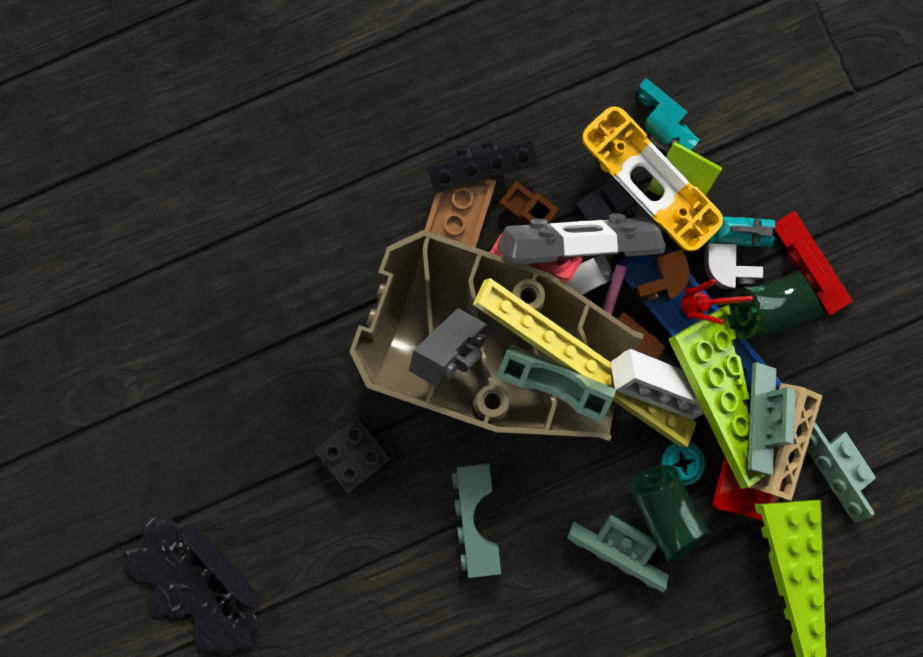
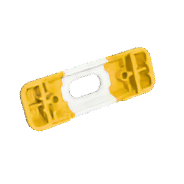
(683, 208)

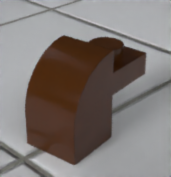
(527, 205)
(672, 274)

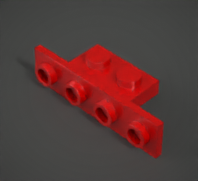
(811, 262)

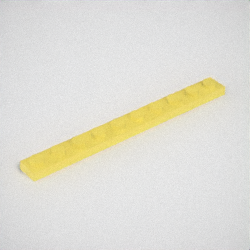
(574, 355)

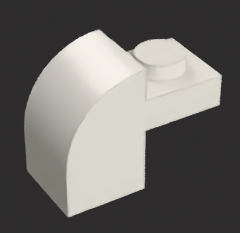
(721, 266)
(591, 275)

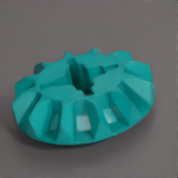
(694, 469)

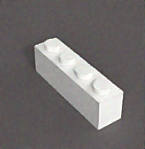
(655, 383)

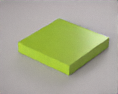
(695, 168)

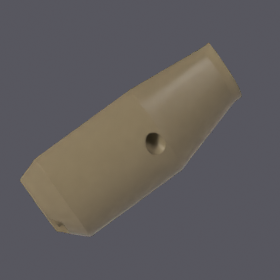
(431, 278)

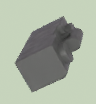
(446, 346)

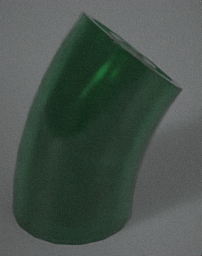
(774, 307)
(668, 511)

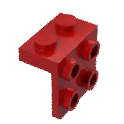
(737, 500)

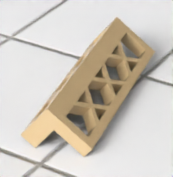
(781, 465)

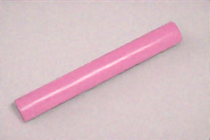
(614, 288)

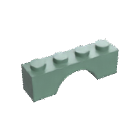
(535, 372)
(481, 555)

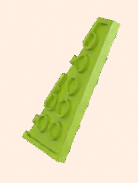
(720, 386)
(797, 566)

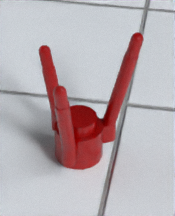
(696, 302)

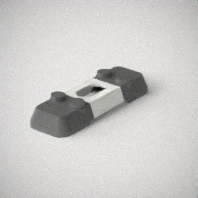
(547, 242)

